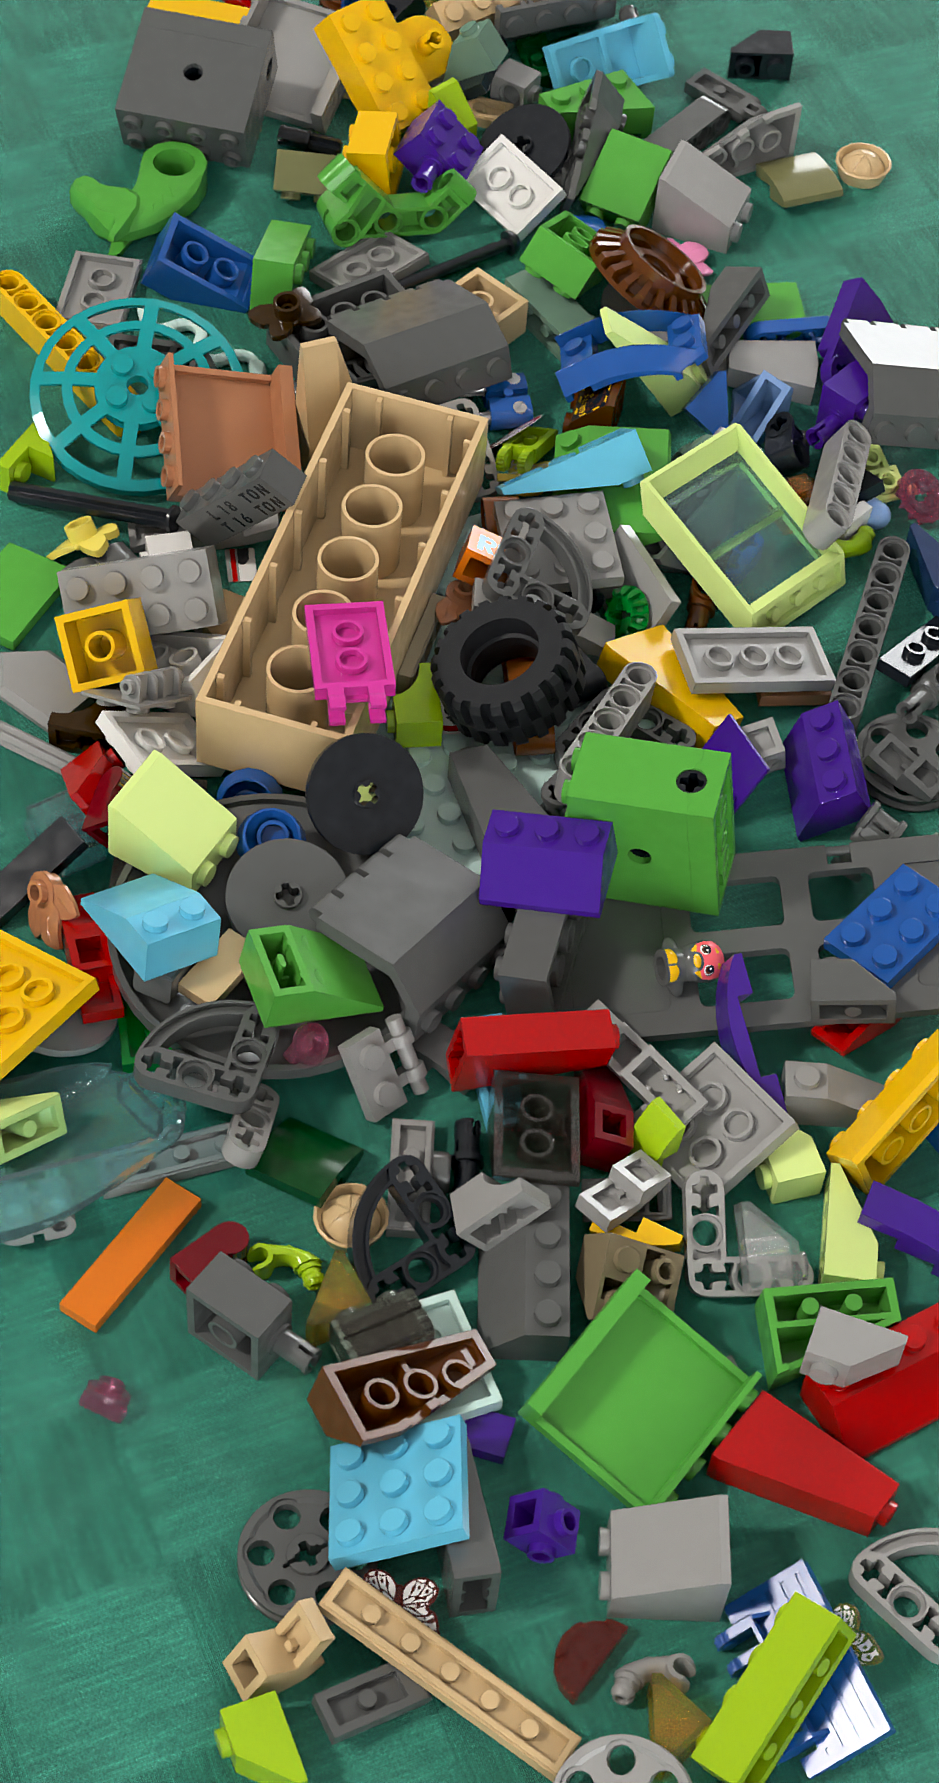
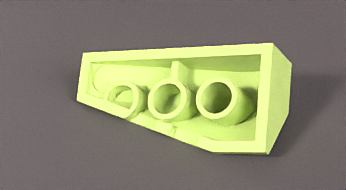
(667, 390)

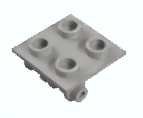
(143, 691)

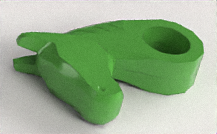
(135, 213)

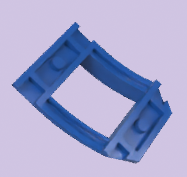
(587, 367)

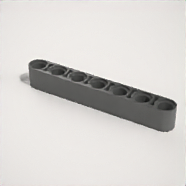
(870, 627)

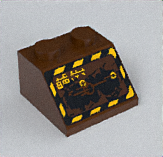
(596, 407)

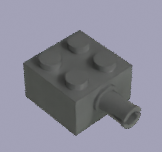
(245, 1318)

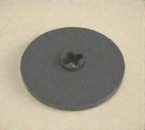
(274, 867)

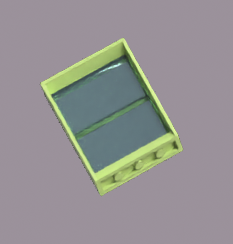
(741, 531)

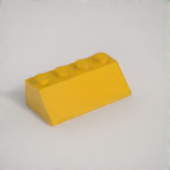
(893, 1122)

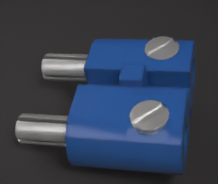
(506, 403)

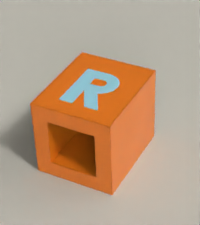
(476, 555)

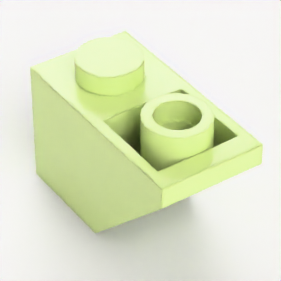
(792, 1170)

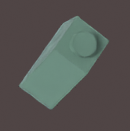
(475, 51)

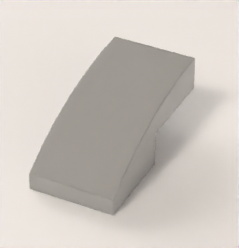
(624, 1192)

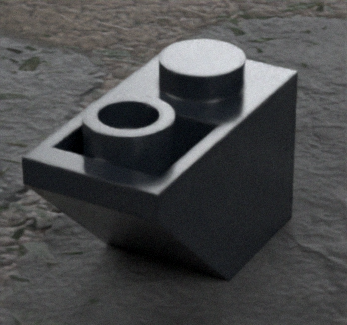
(762, 56)

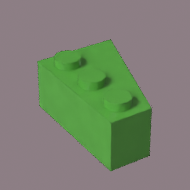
(636, 105)
(789, 1314)

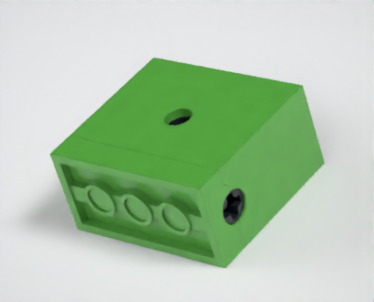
(667, 817)

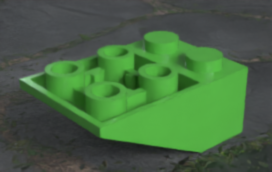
(304, 977)

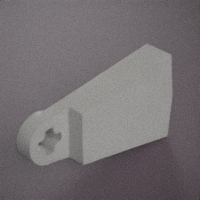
(787, 360)

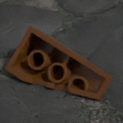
(396, 1388)

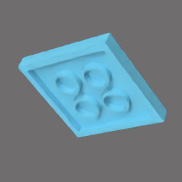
(399, 1494)

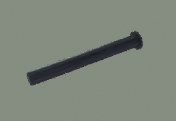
(95, 506)

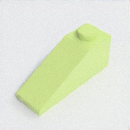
(846, 1246)

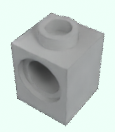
(516, 84)
(767, 742)

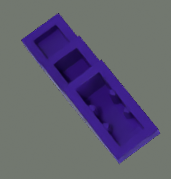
(905, 1219)

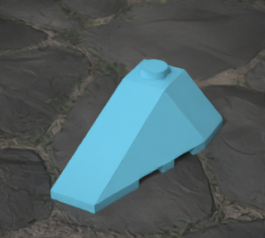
(601, 462)

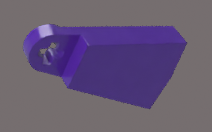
(854, 301)

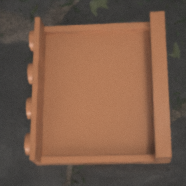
(221, 421)

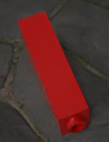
(529, 1044)
(802, 1468)

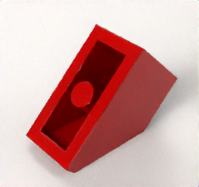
(85, 771)

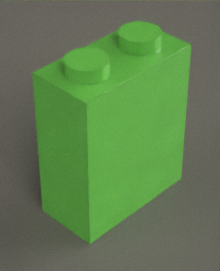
(625, 180)

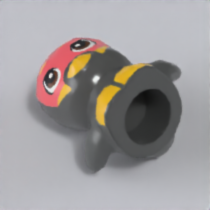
(691, 963)

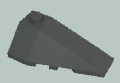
(596, 116)

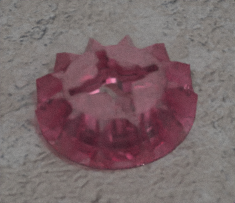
(915, 483)

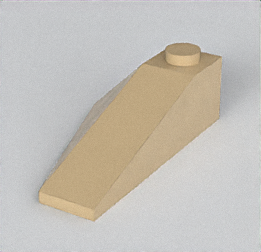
(319, 388)

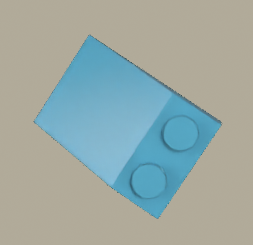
(156, 924)

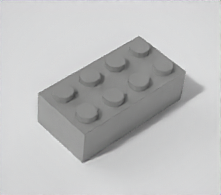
(175, 588)

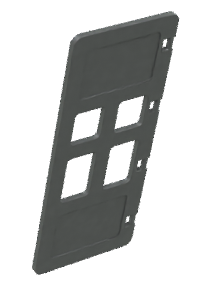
(620, 946)

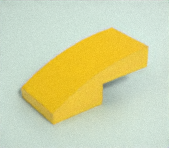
(648, 1233)

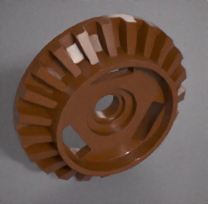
(648, 270)

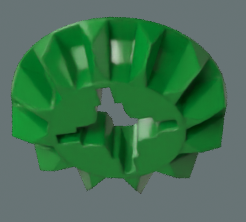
(633, 601)

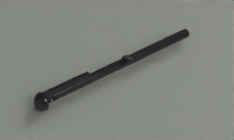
(509, 242)

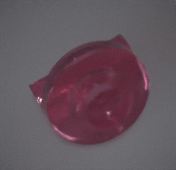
(308, 1045)
(106, 1398)

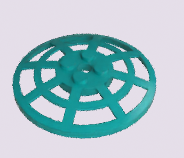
(111, 388)

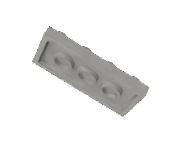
(752, 659)

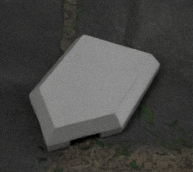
(38, 685)

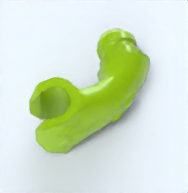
(859, 543)
(301, 1261)

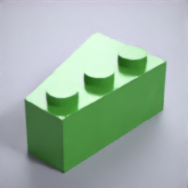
(280, 260)

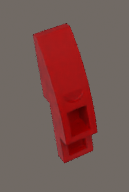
(88, 951)

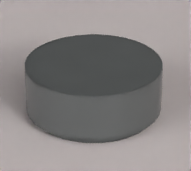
(441, 1170)

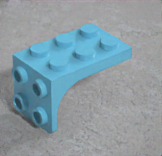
(629, 45)

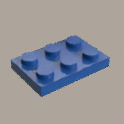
(890, 927)

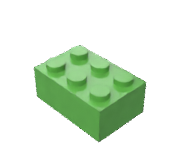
(563, 255)

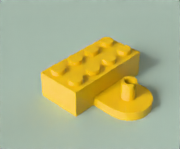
(384, 61)

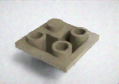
(612, 1258)

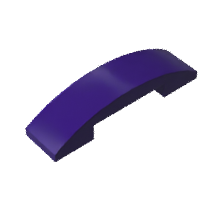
(732, 989)

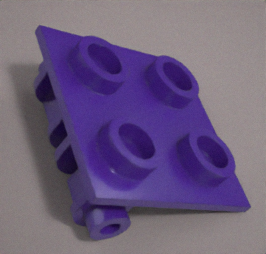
(747, 764)

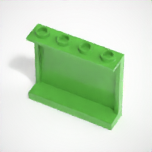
(639, 1398)

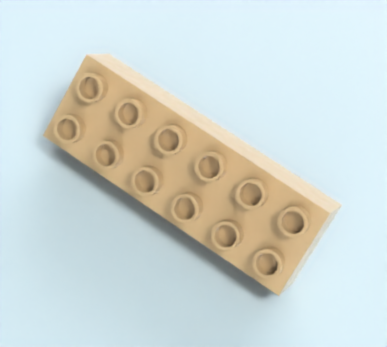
(366, 527)

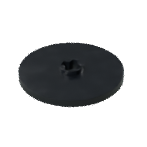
(539, 129)
(334, 797)

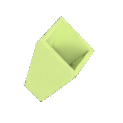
(170, 825)

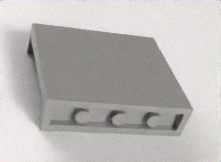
(305, 83)

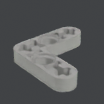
(240, 1131)
(715, 1254)

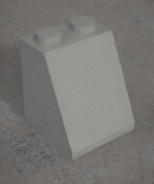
(700, 201)
(667, 1560)

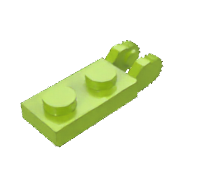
(525, 448)

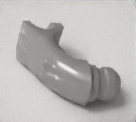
(634, 1675)

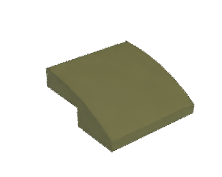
(799, 179)

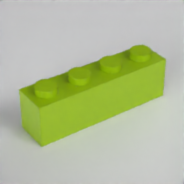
(774, 1693)

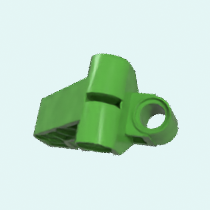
(355, 203)

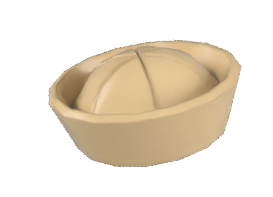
(862, 165)
(334, 1217)

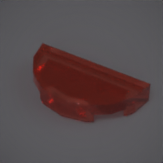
(583, 1653)

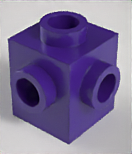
(542, 1525)

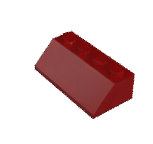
(890, 1403)

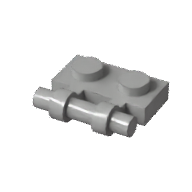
(373, 1072)

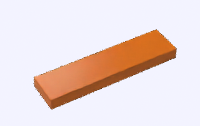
(130, 1255)

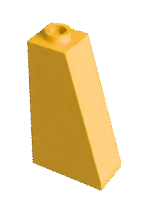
(671, 691)

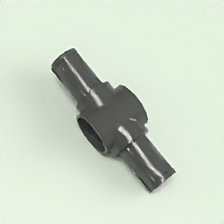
(923, 696)

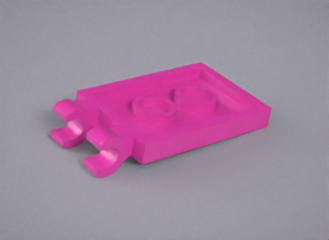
(350, 657)

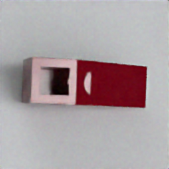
(604, 1119)

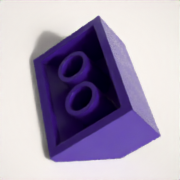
(824, 772)
(547, 863)

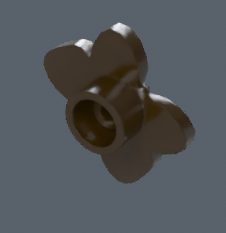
(287, 311)

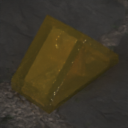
(337, 1292)
(673, 1720)

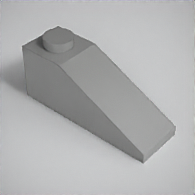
(824, 1093)

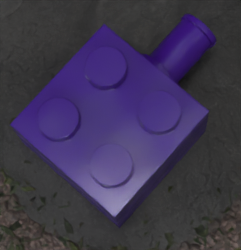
(435, 145)
(841, 400)

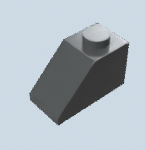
(848, 994)

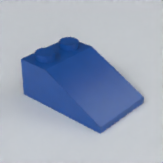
(199, 267)

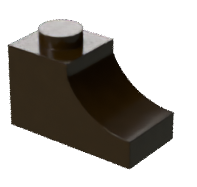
(77, 730)

